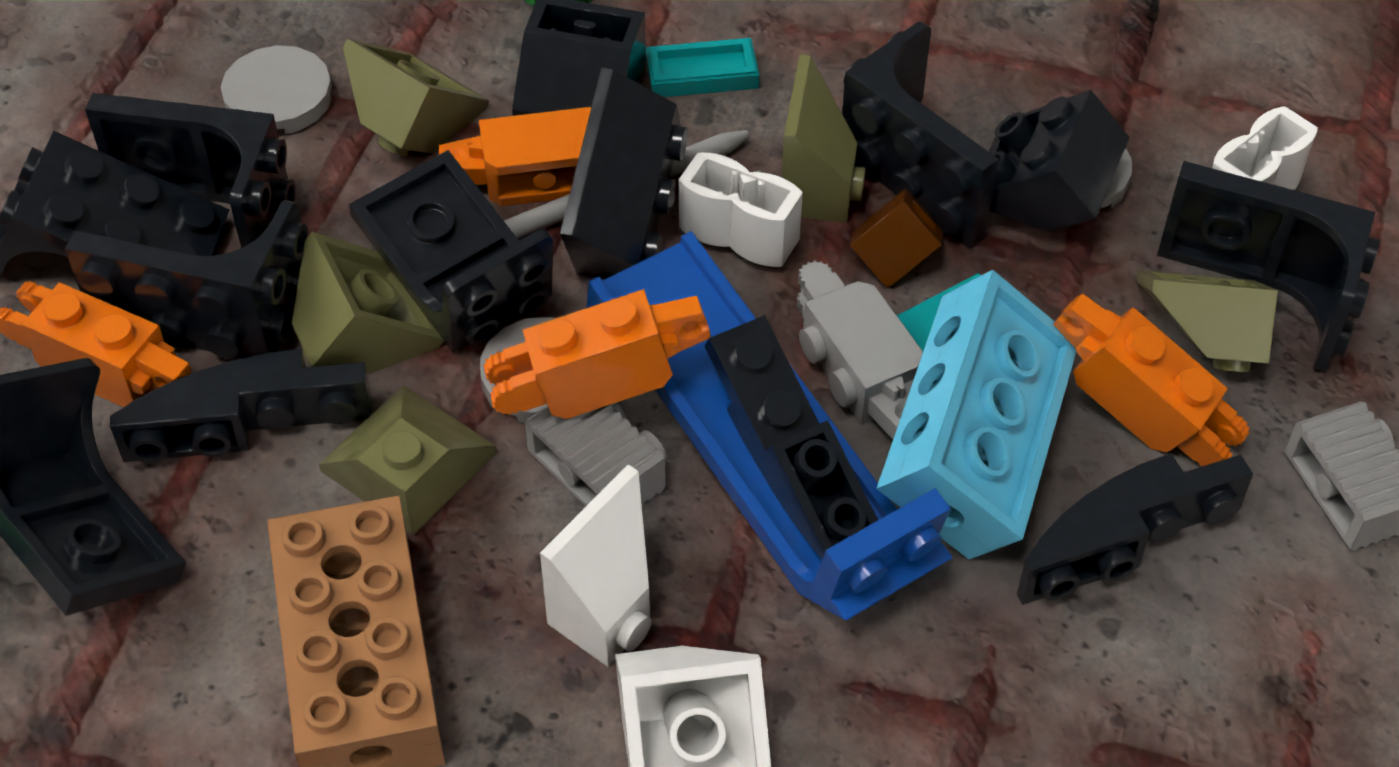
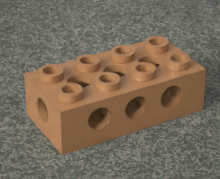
(353, 638)

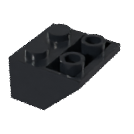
(568, 47)
(1056, 162)

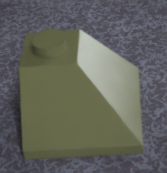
(407, 98)
(820, 149)
(356, 309)
(1217, 315)
(409, 453)

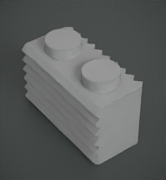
(594, 449)
(1351, 471)

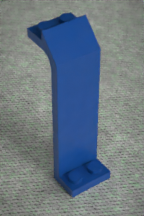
(852, 572)

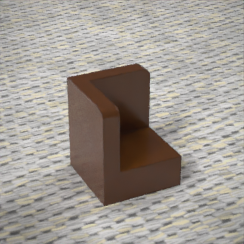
(896, 238)

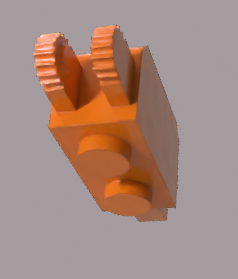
(524, 155)
(78, 326)
(595, 355)
(1150, 383)

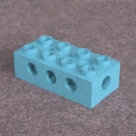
(981, 414)

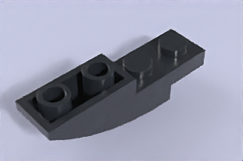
(219, 406)
(785, 439)
(1111, 525)

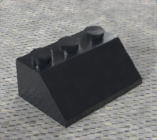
(622, 177)

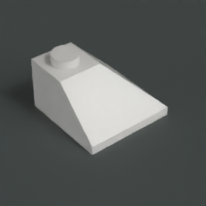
(600, 573)
(693, 708)

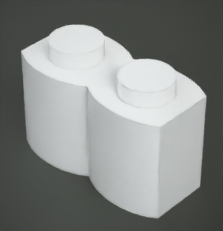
(1272, 151)
(740, 209)

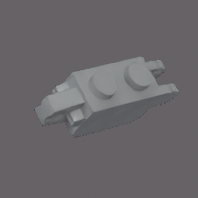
(857, 345)

